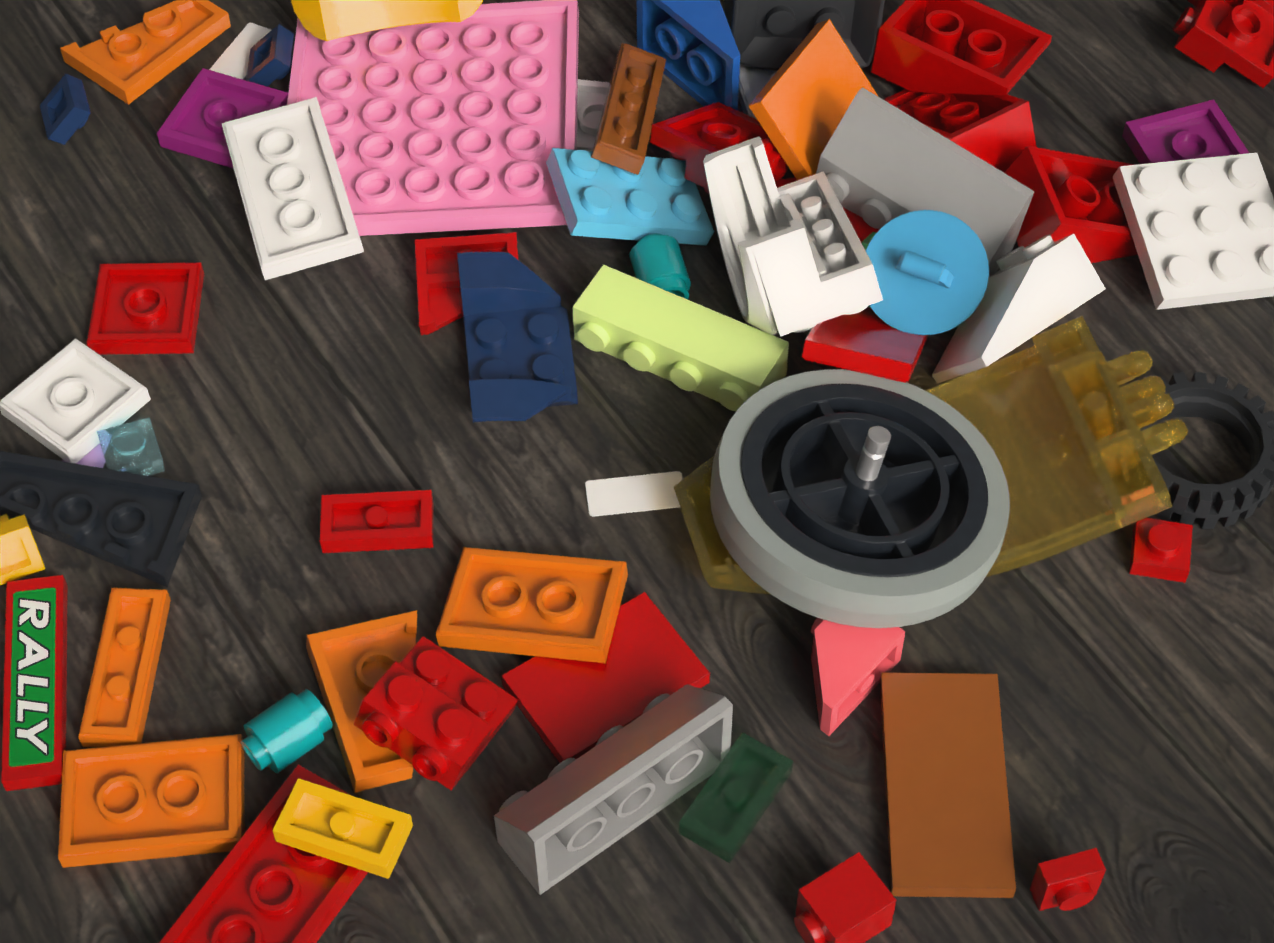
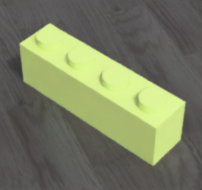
(677, 338)

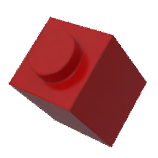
(844, 905)

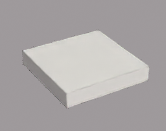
(73, 400)

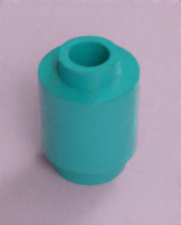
(661, 264)
(286, 731)

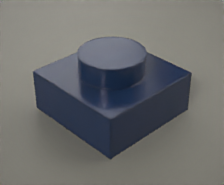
(271, 57)
(65, 109)

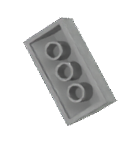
(895, 165)
(615, 785)

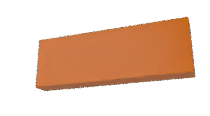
(125, 667)

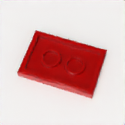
(864, 345)
(581, 700)

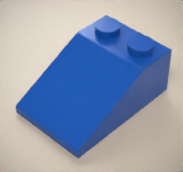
(696, 47)

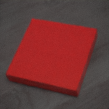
(146, 308)

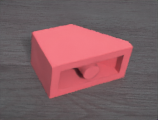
(849, 666)

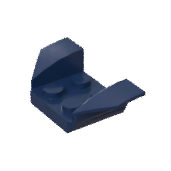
(513, 339)

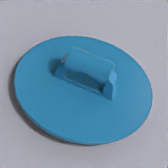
(928, 272)

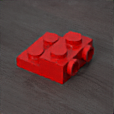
(1230, 34)
(707, 131)
(434, 712)

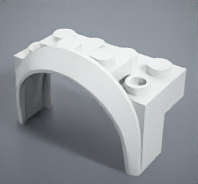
(785, 246)

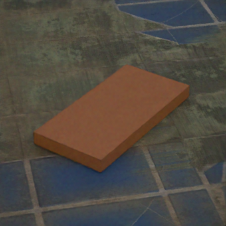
(946, 786)

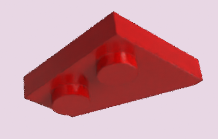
(439, 274)

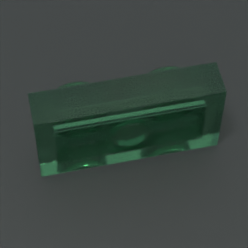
(735, 797)

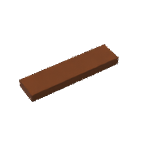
(629, 109)

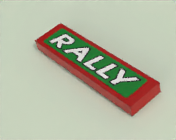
(35, 683)

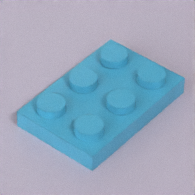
(627, 206)

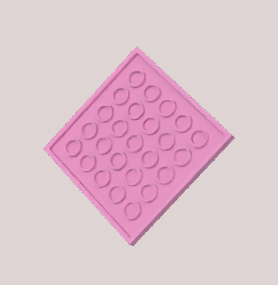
(448, 116)

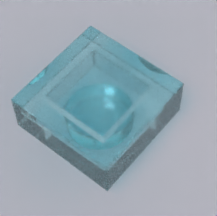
(132, 448)

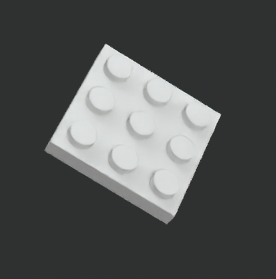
(1201, 228)

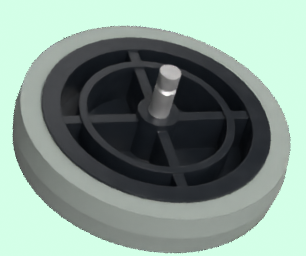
(858, 498)

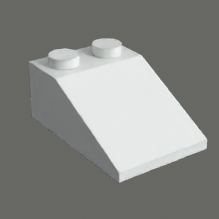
(1020, 301)

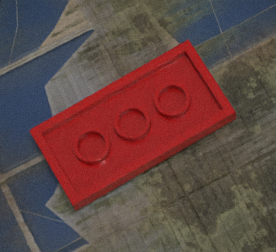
(268, 888)

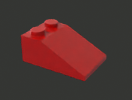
(955, 48)
(985, 125)
(1075, 198)

